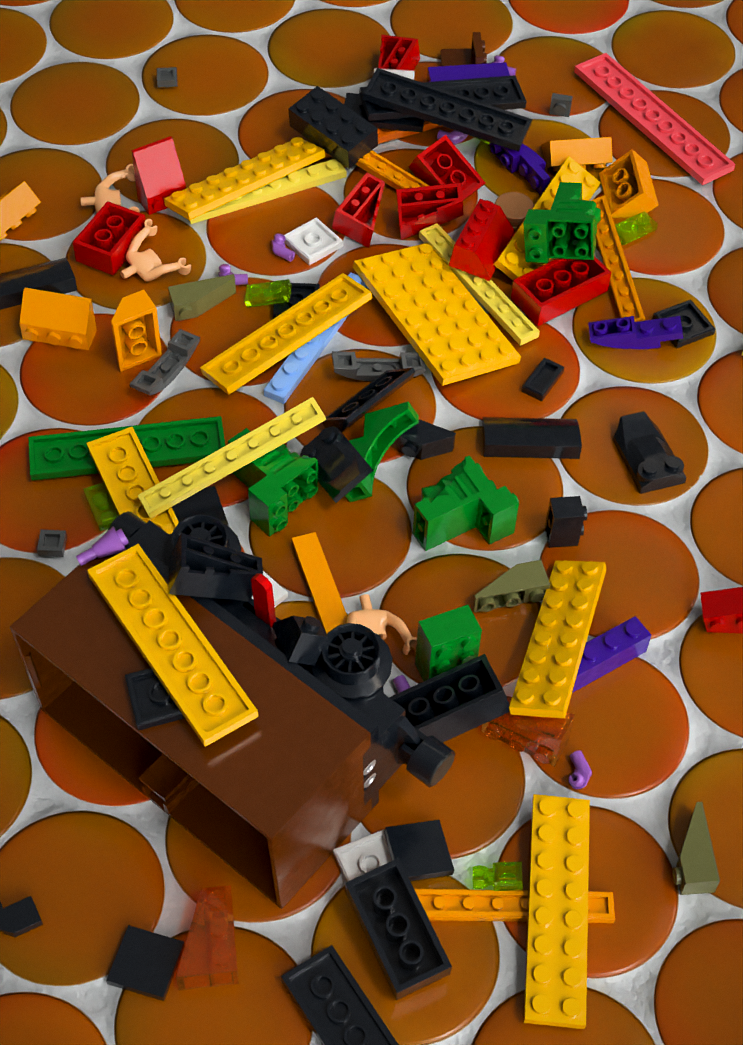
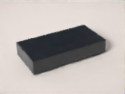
(543, 379)

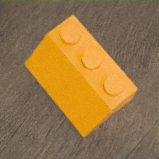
(583, 151)
(628, 186)
(14, 205)
(57, 319)
(136, 331)

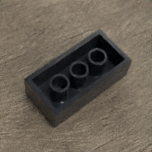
(333, 127)
(455, 700)
(397, 929)

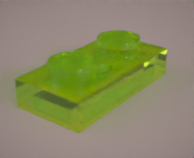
(635, 227)
(268, 293)
(100, 505)

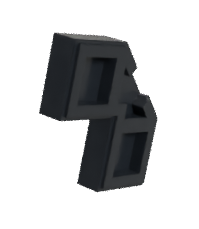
(19, 917)

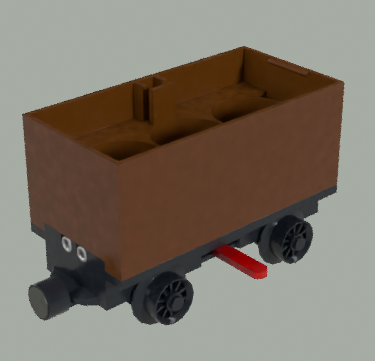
(271, 791)

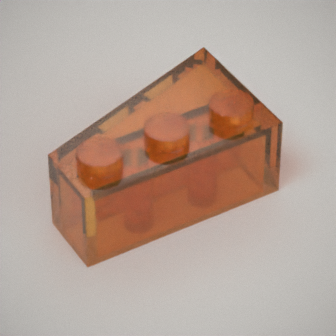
(534, 735)

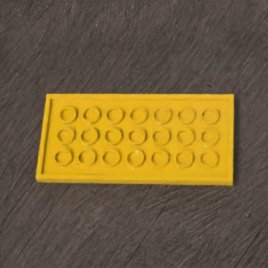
(436, 313)

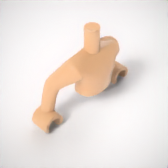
(104, 194)
(147, 263)
(377, 621)

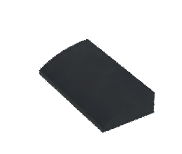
(49, 276)
(368, 398)
(531, 438)

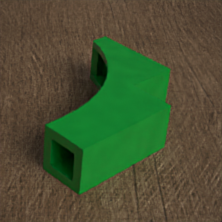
(380, 432)

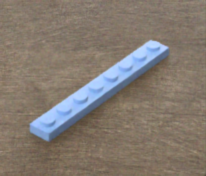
(301, 360)

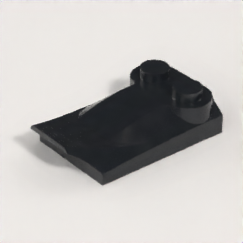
(647, 454)
(338, 462)

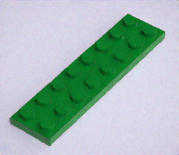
(163, 443)

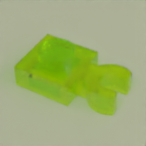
(502, 876)

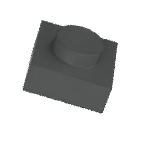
(167, 77)
(560, 105)
(52, 543)

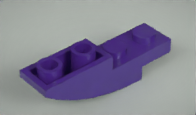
(526, 162)
(628, 334)

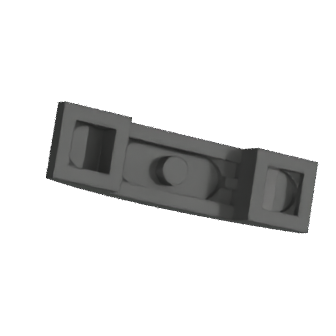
(169, 365)
(370, 368)

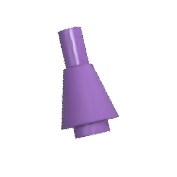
(109, 544)

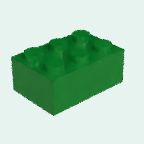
(447, 641)

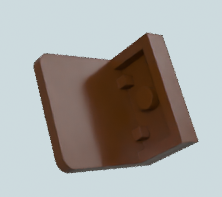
(475, 55)

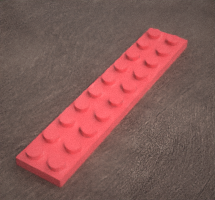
(655, 119)

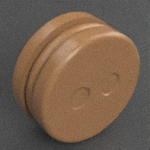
(515, 207)

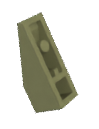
(197, 297)
(696, 865)

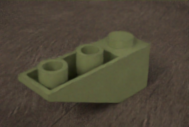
(518, 585)

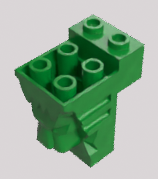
(563, 231)
(277, 485)
(461, 503)

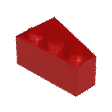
(398, 53)
(427, 206)
(359, 210)
(723, 610)

